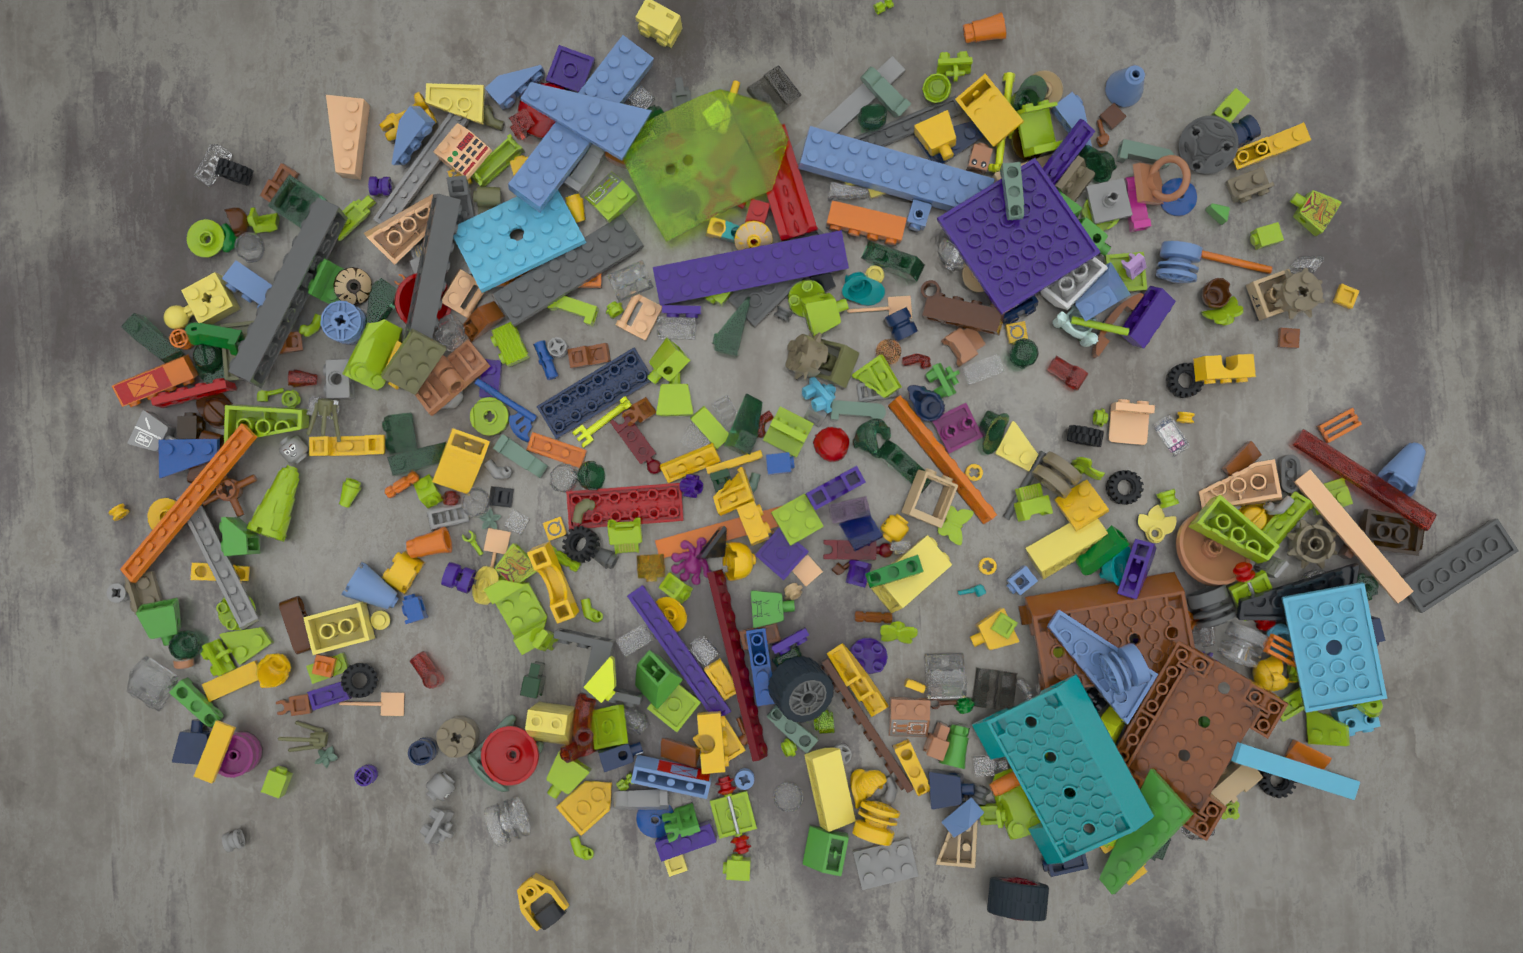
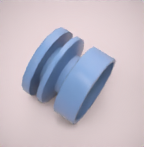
(1179, 264)
(344, 333)
(1124, 668)

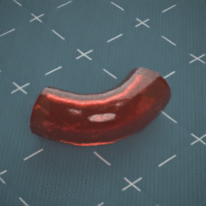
(583, 719)

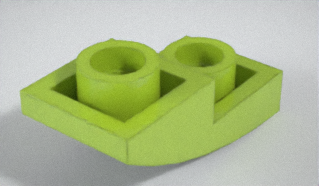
(710, 427)

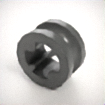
(783, 314)

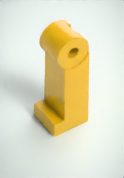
(202, 571)
(912, 766)

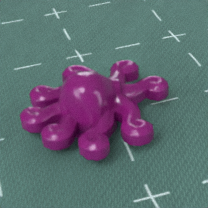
(691, 563)

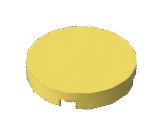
(485, 577)

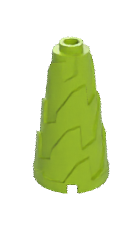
(274, 512)

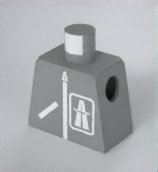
(149, 430)

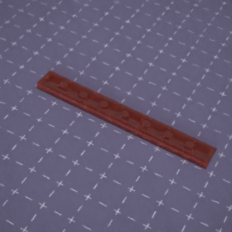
(1365, 480)

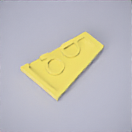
(458, 99)

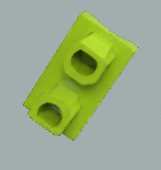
(954, 66)
(218, 657)

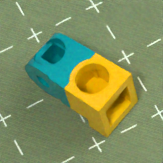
(721, 229)

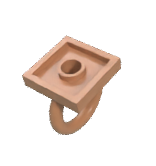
(1149, 183)

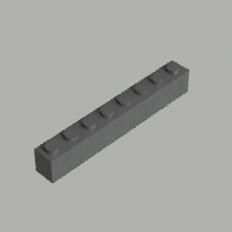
(433, 265)

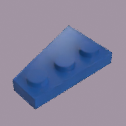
(183, 454)

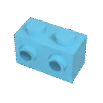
(1355, 719)

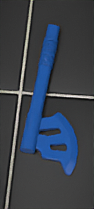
(521, 411)

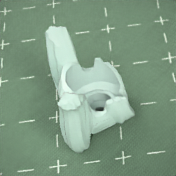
(1083, 333)

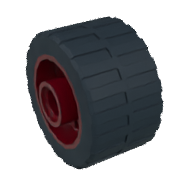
(1018, 898)

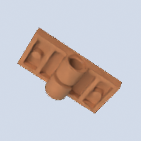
(451, 377)

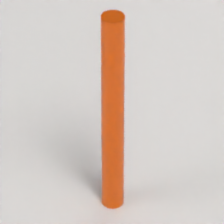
(1236, 262)

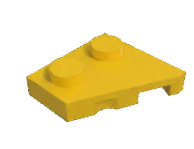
(734, 493)

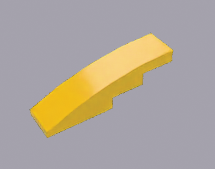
(858, 679)

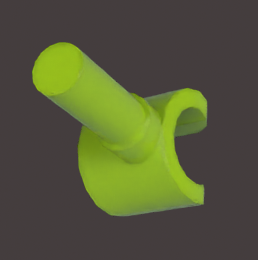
(262, 396)
(473, 542)

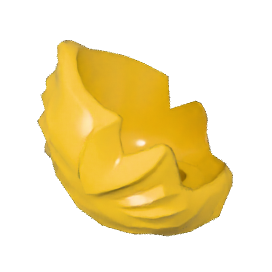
(273, 670)

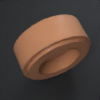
(185, 663)

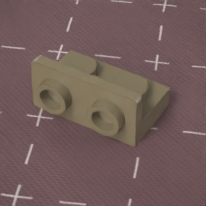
(1075, 179)
(1249, 184)
(143, 591)

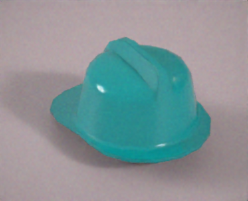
(862, 289)
(1115, 568)

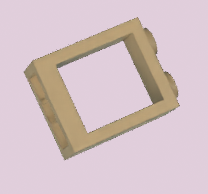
(944, 501)

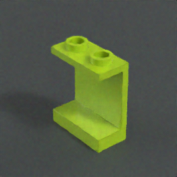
(1037, 129)

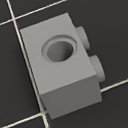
(345, 389)

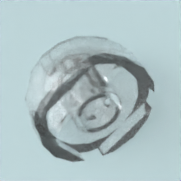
(950, 255)

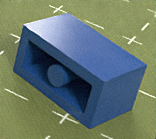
(779, 463)

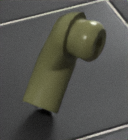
(489, 119)
(582, 507)

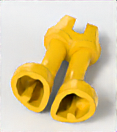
(392, 120)

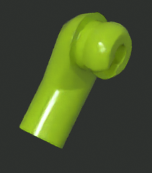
(312, 328)
(589, 612)
(580, 850)

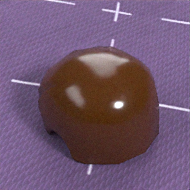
(238, 220)
(1216, 293)

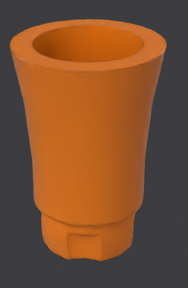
(985, 29)
(430, 543)

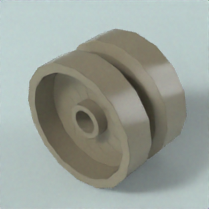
(1057, 474)

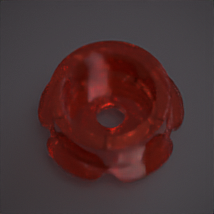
(450, 498)

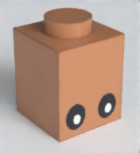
(979, 158)

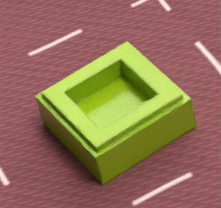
(1004, 625)

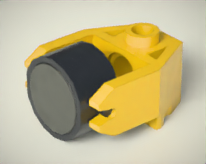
(550, 912)

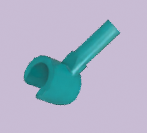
(978, 589)

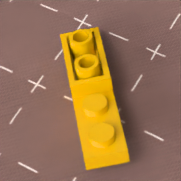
(1271, 146)

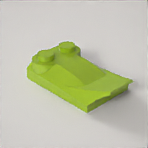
(373, 353)
(1019, 810)

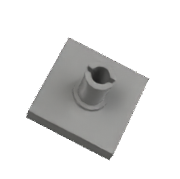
(1108, 201)

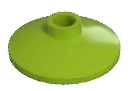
(198, 235)

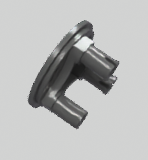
(1208, 144)

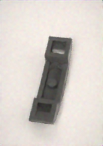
(459, 189)

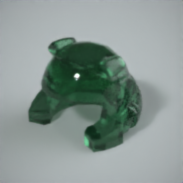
(866, 438)

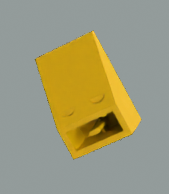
(989, 110)
(460, 461)

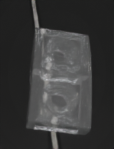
(635, 639)

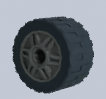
(801, 689)

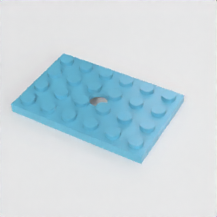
(497, 257)
(1352, 673)

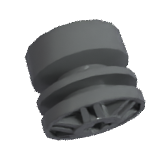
(1210, 604)

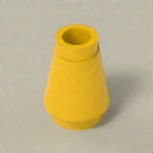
(576, 207)

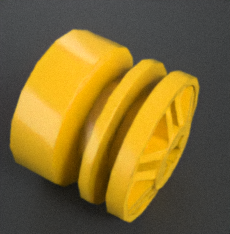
(877, 819)

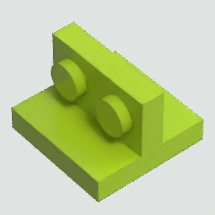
(788, 431)

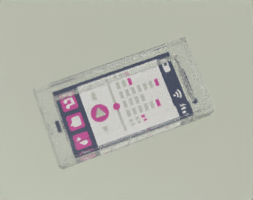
(1171, 435)

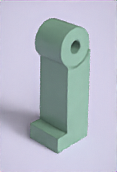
(885, 92)
(1141, 152)
(1013, 190)
(856, 409)
(520, 455)
(793, 730)

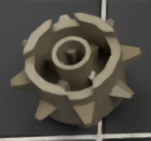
(1309, 290)
(806, 355)
(1321, 539)

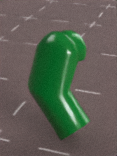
(230, 238)

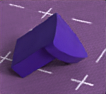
(857, 573)

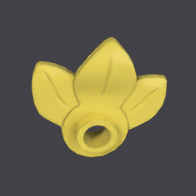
(1156, 521)

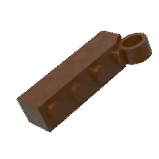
(961, 313)

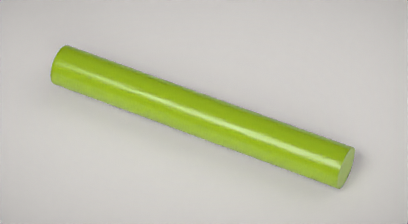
(1099, 325)

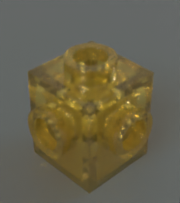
(650, 567)

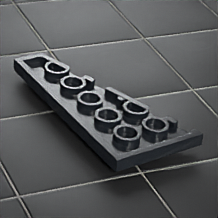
(1269, 604)

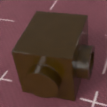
(190, 426)

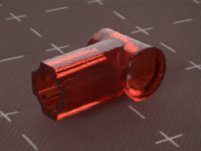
(1072, 375)
(425, 669)
(574, 751)

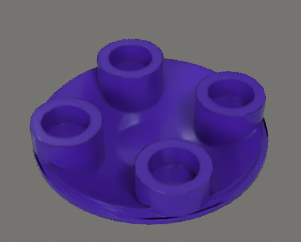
(870, 654)

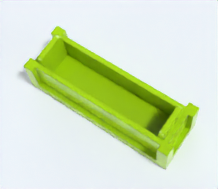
(497, 161)
(1283, 523)

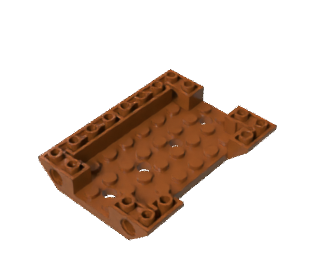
(1113, 618)
(1171, 724)

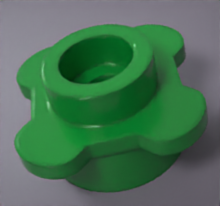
(964, 705)

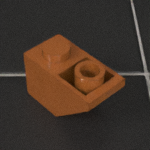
(482, 320)

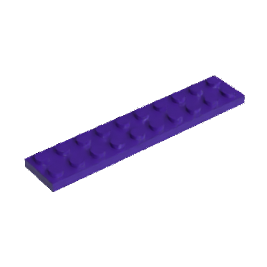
(750, 267)

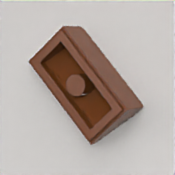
(1242, 459)
(679, 752)

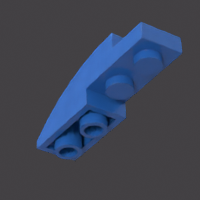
(760, 664)

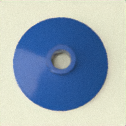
(1180, 206)
(647, 827)

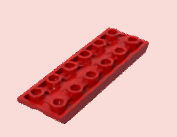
(790, 200)
(624, 504)

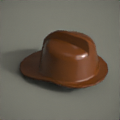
(213, 409)

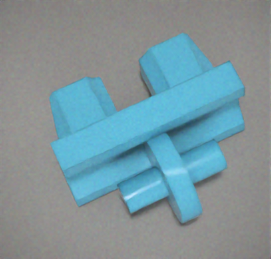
(822, 393)

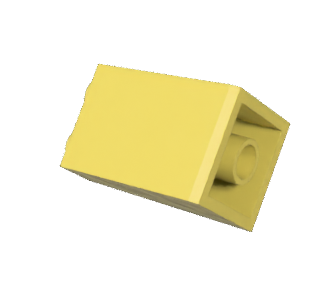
(901, 592)
(550, 723)

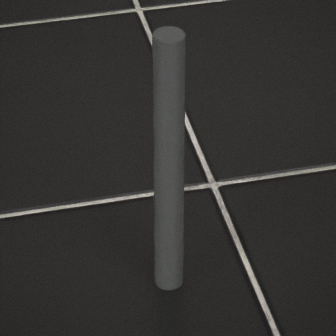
(1026, 482)

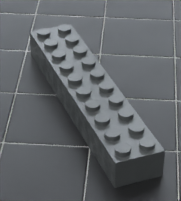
(288, 293)

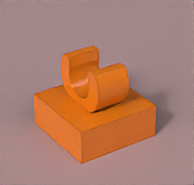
(324, 665)

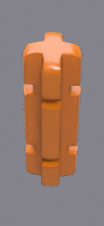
(401, 484)

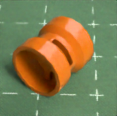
(184, 342)

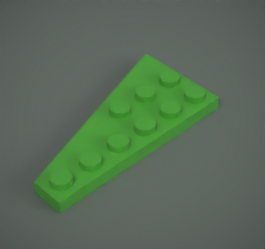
(1139, 846)

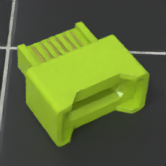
(1031, 502)
(625, 535)

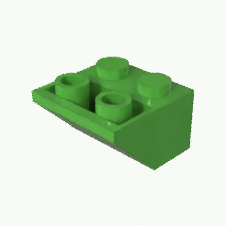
(238, 539)
(656, 678)
(825, 850)

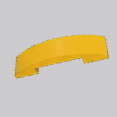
(348, 446)

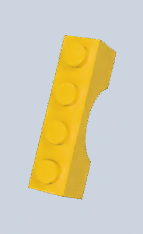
(547, 565)

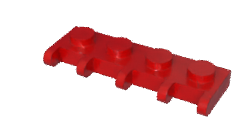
(198, 392)

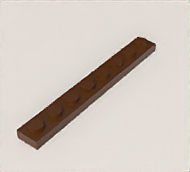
(870, 732)

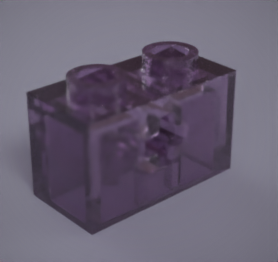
(849, 509)

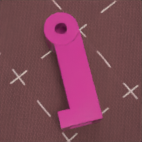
(1139, 220)

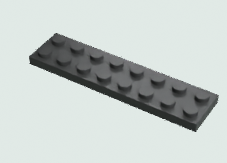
(568, 271)

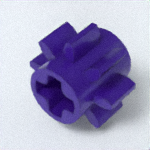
(691, 486)

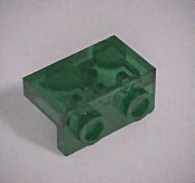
(399, 433)

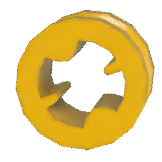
(1185, 417)
(974, 466)
(118, 512)
(984, 571)

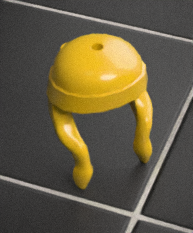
(1269, 674)

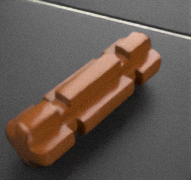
(875, 617)

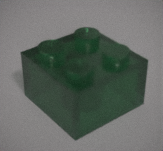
(294, 200)

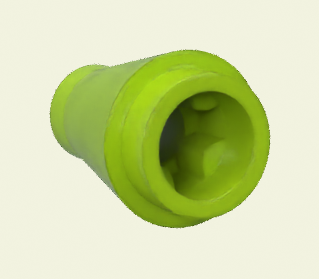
(349, 491)

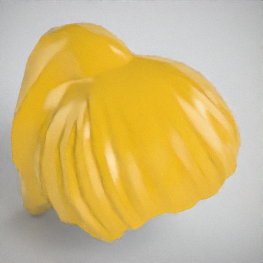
(865, 783)

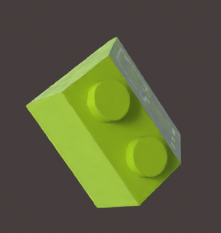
(611, 197)

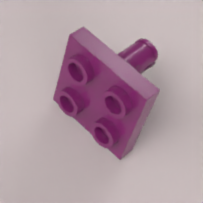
(957, 428)

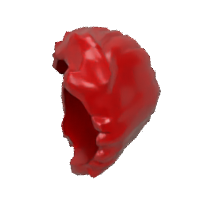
(831, 444)

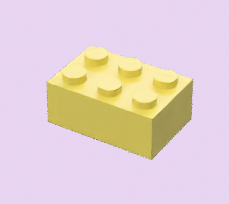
(339, 628)

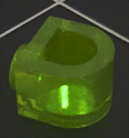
(825, 723)

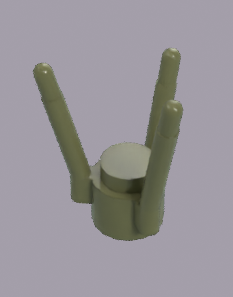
(325, 407)
(318, 739)

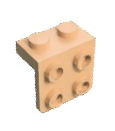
(1129, 422)

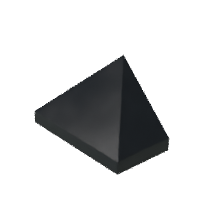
(715, 546)

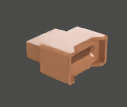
(964, 344)
(937, 743)

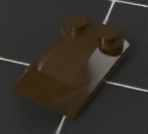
(1392, 532)

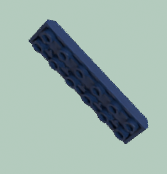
(594, 393)

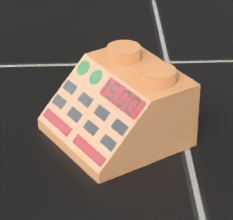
(462, 151)

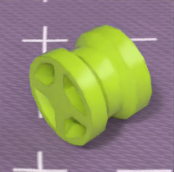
(1167, 498)

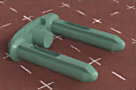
(474, 757)

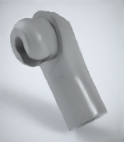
(454, 402)
(1273, 509)

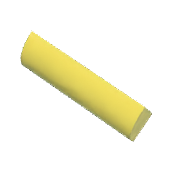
(1064, 547)
(830, 788)

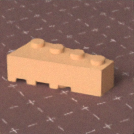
(348, 133)
(402, 231)

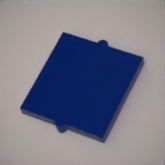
(861, 531)

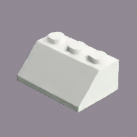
(1073, 285)

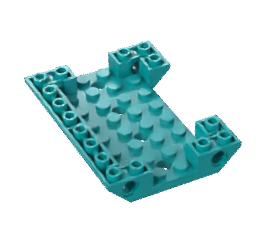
(1084, 761)

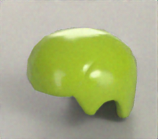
(936, 88)

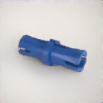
(545, 360)

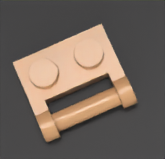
(458, 291)
(645, 318)

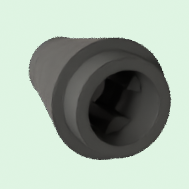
(606, 558)

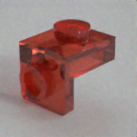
(521, 123)

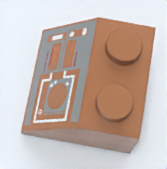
(909, 716)

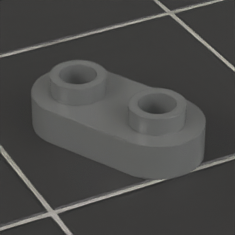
(1291, 473)

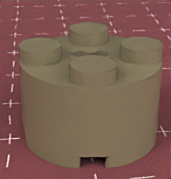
(458, 747)

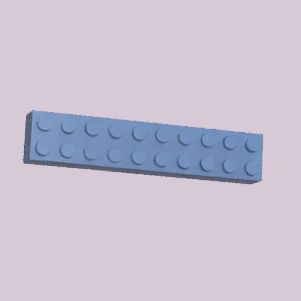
(561, 147)
(888, 170)

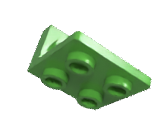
(322, 284)

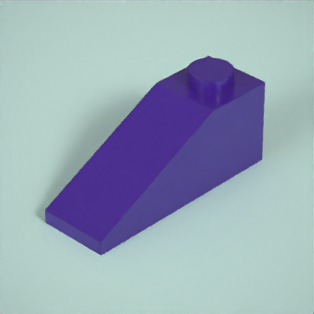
(1137, 568)

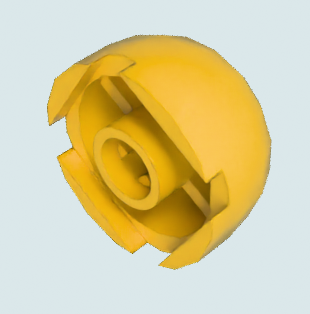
(738, 561)

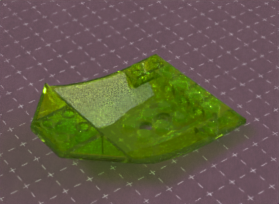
(734, 151)

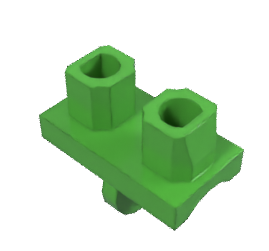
(939, 372)

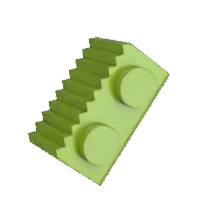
(510, 344)

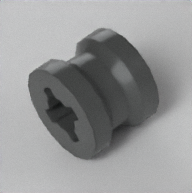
(980, 794)

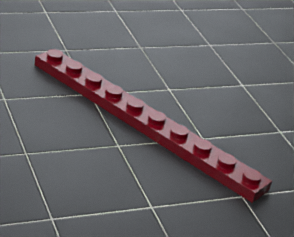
(737, 665)

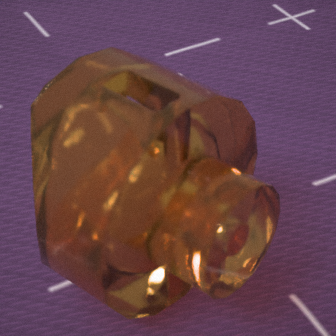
(890, 350)

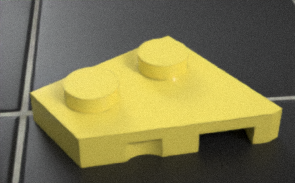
(1017, 448)

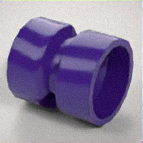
(452, 575)

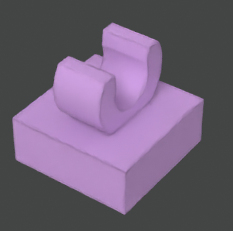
(1135, 265)

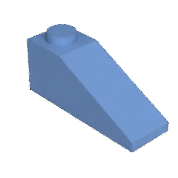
(1069, 112)

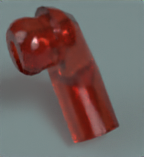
(917, 358)
(764, 418)

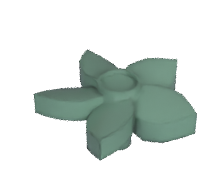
(489, 519)
(326, 757)

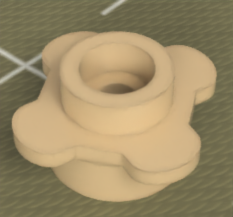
(793, 591)

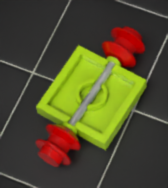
(1249, 584)
(733, 814)

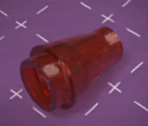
(301, 378)

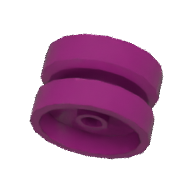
(241, 756)

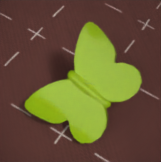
(1226, 314)
(953, 524)
(899, 631)

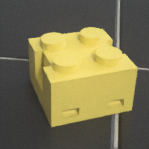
(659, 23)

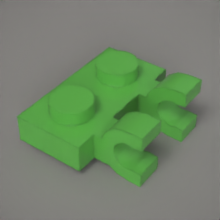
(681, 822)

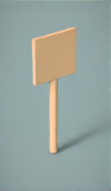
(894, 304)
(496, 542)
(806, 570)
(391, 704)

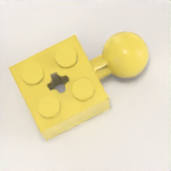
(198, 298)

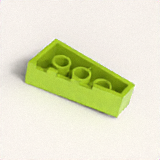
(264, 419)
(1232, 529)

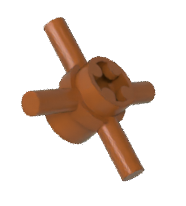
(236, 492)

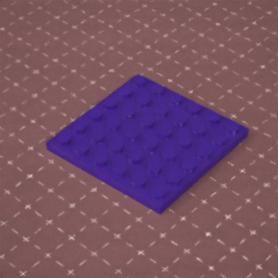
(1023, 254)

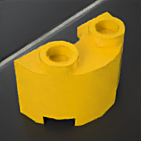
(403, 571)

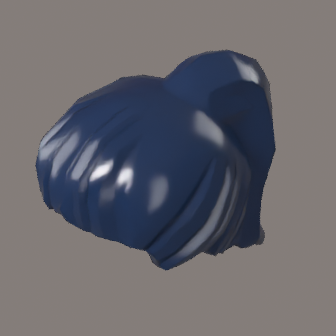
(926, 403)

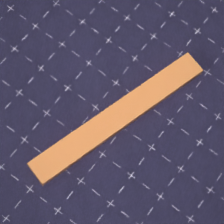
(1353, 536)

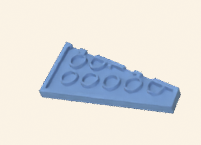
(598, 120)
(1086, 649)

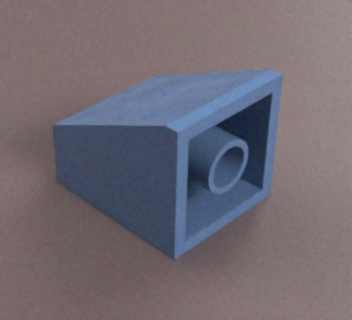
(1102, 294)

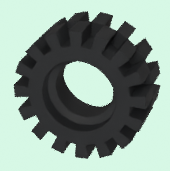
(234, 171)
(1174, 385)
(1085, 435)
(1134, 481)
(572, 540)
(350, 689)
(1277, 792)

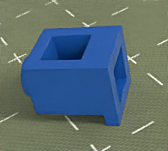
(413, 608)

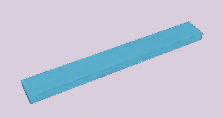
(1295, 771)

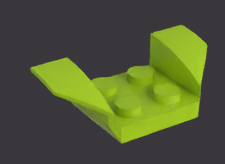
(520, 611)

